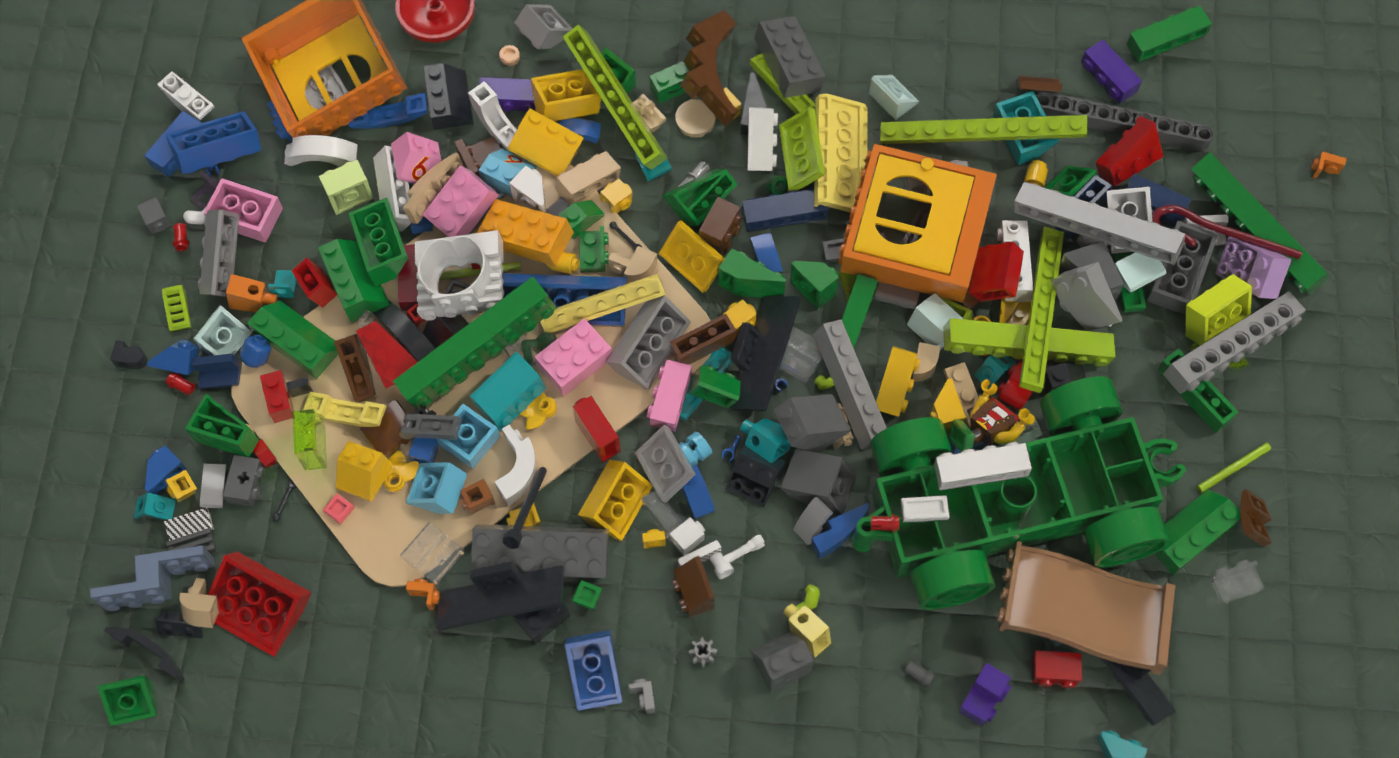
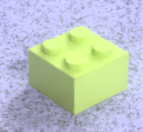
(346, 187)

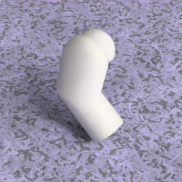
(194, 217)

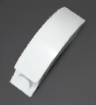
(491, 115)
(320, 148)
(521, 477)

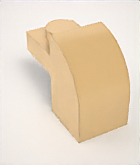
(639, 267)
(929, 357)
(197, 606)

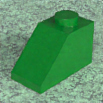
(582, 216)

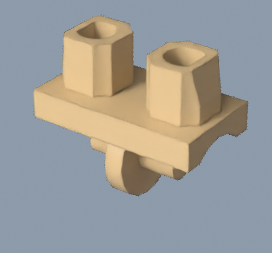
(649, 113)

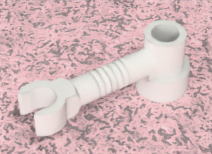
(722, 563)

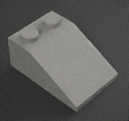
(1087, 296)

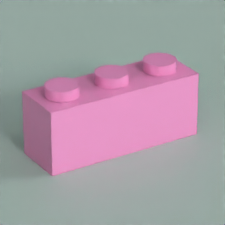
(669, 394)

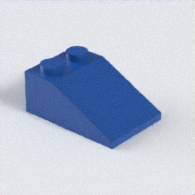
(593, 670)

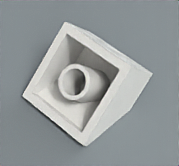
(529, 190)

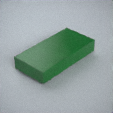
(961, 435)

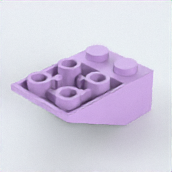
(1254, 265)

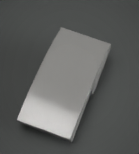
(213, 485)
(811, 520)

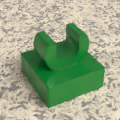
(587, 595)

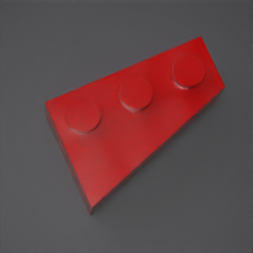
(1132, 153)
(385, 353)

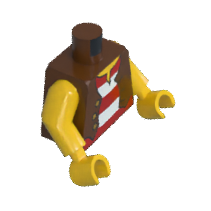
(995, 422)

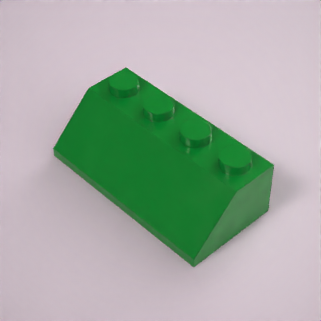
(379, 241)
(351, 278)
(294, 337)
(1197, 529)

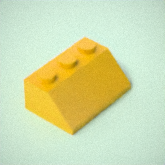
(565, 95)
(545, 143)
(615, 499)

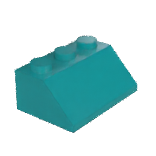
(1024, 106)
(508, 391)

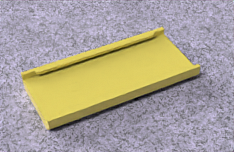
(843, 149)

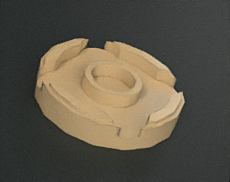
(694, 118)

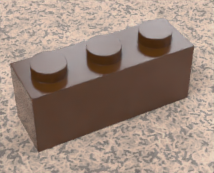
(703, 340)

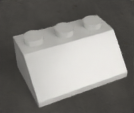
(761, 139)
(1132, 203)

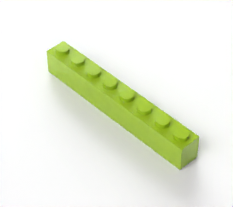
(615, 97)
(1010, 340)

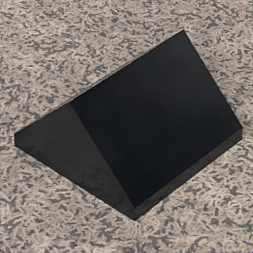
(443, 328)

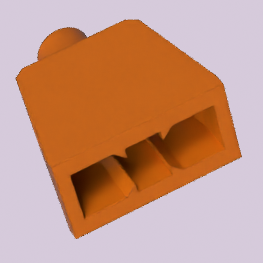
(248, 294)

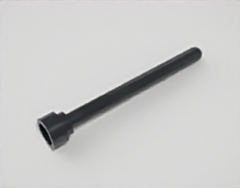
(514, 536)

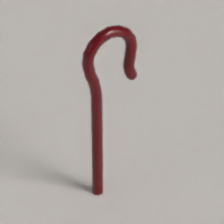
(1223, 230)

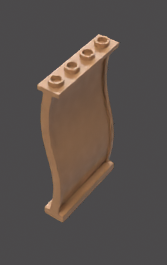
(1087, 608)

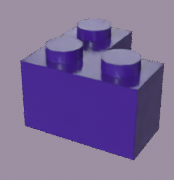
(987, 690)

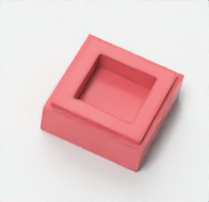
(338, 508)

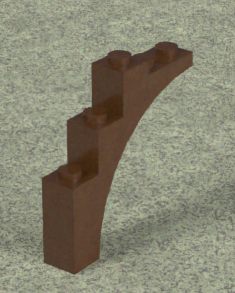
(701, 60)

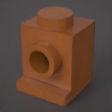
(475, 490)

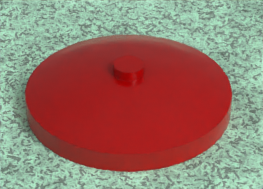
(435, 19)

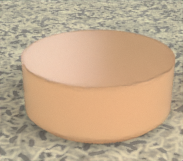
(509, 55)

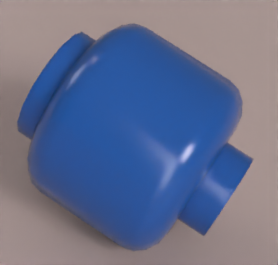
(255, 351)

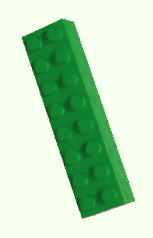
(1256, 219)
(475, 344)

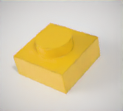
(654, 538)

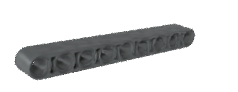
(1112, 115)

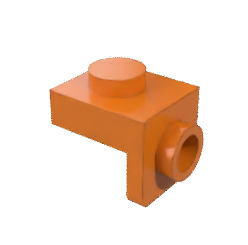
(421, 588)

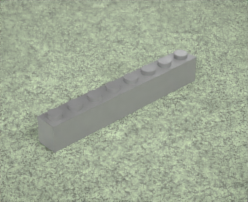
(1099, 223)

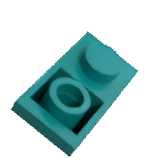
(1119, 748)

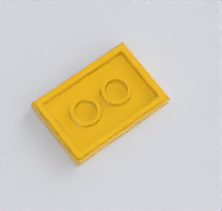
(691, 256)

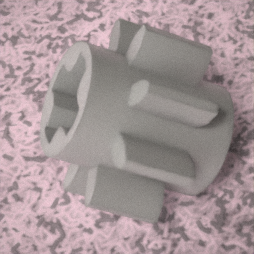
(702, 645)

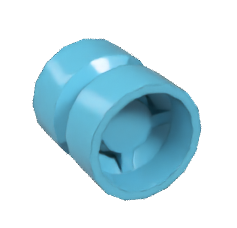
(695, 448)

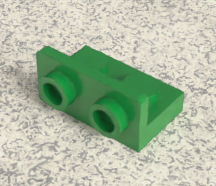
(592, 250)

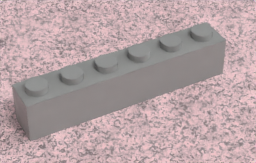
(850, 382)

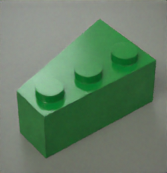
(695, 198)
(220, 429)

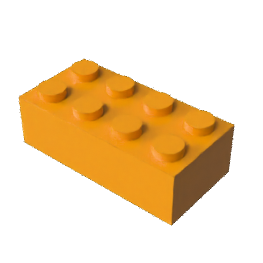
(528, 231)

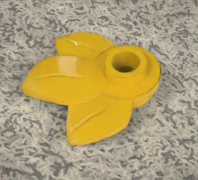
(537, 413)
(400, 470)

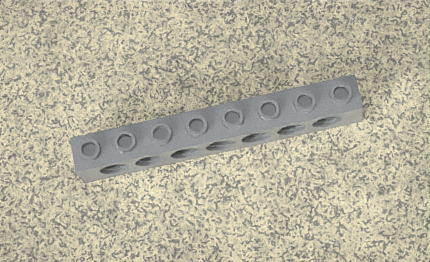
(1234, 343)

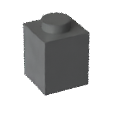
(154, 216)

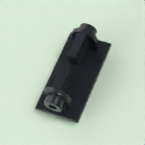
(171, 624)

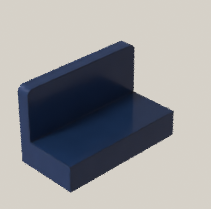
(218, 371)

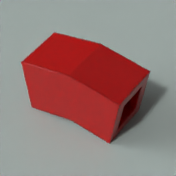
(411, 313)
(264, 454)

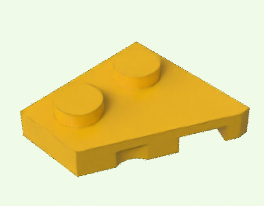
(1014, 312)

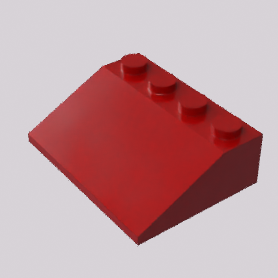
(257, 602)

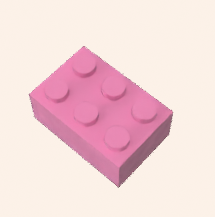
(460, 203)
(256, 209)
(573, 357)

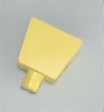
(809, 628)

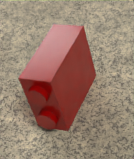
(996, 271)
(596, 428)

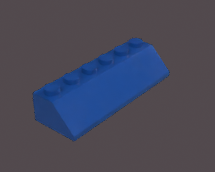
(568, 289)

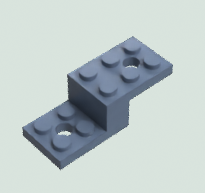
(153, 578)

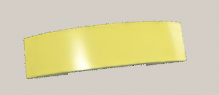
(346, 412)

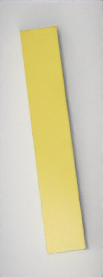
(604, 303)

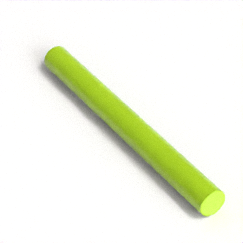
(469, 272)
(1233, 467)

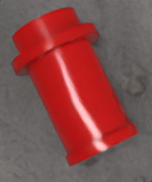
(180, 237)
(179, 383)
(885, 523)

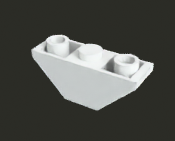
(185, 96)

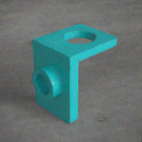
(650, 174)
(284, 284)
(993, 369)
(154, 506)

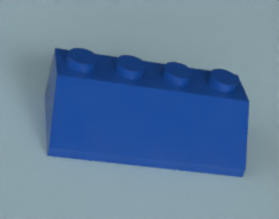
(213, 142)

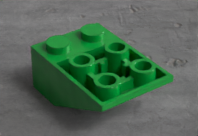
(749, 278)

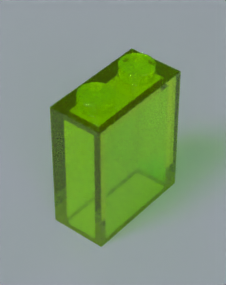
(309, 439)

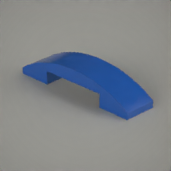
(392, 114)

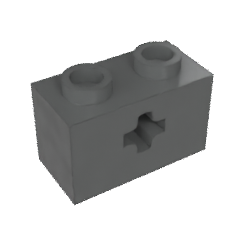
(240, 471)

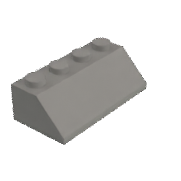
(218, 252)
(647, 341)

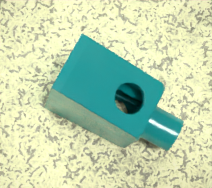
(766, 439)

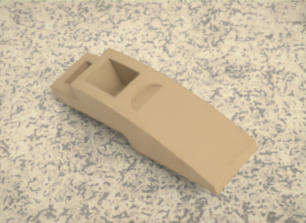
(429, 186)
(964, 388)

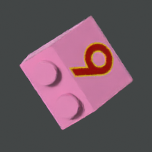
(414, 156)

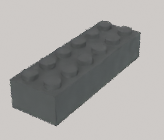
(579, 550)

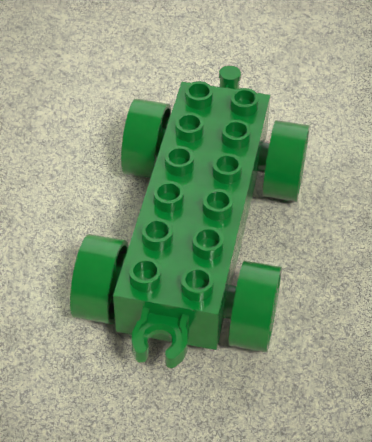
(1082, 479)

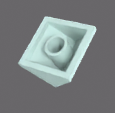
(891, 95)
(1139, 270)
(930, 318)
(221, 334)

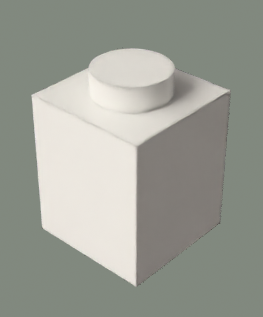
(687, 536)

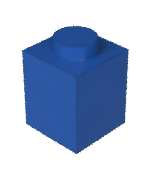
(423, 450)

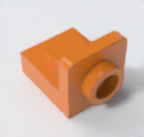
(1329, 163)

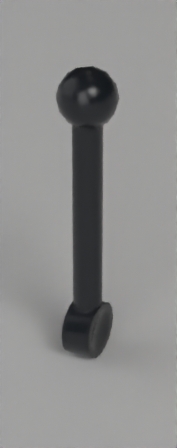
(613, 225)
(276, 516)

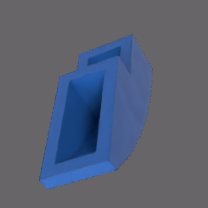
(839, 531)

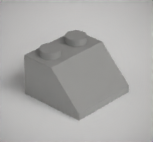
(542, 25)

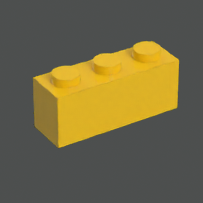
(897, 381)

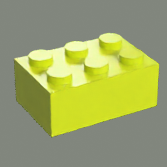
(1218, 309)

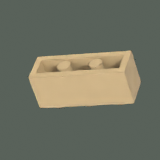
(587, 178)

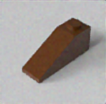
(356, 367)

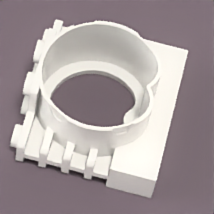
(438, 254)

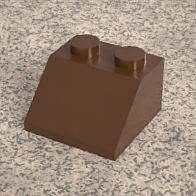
(693, 587)

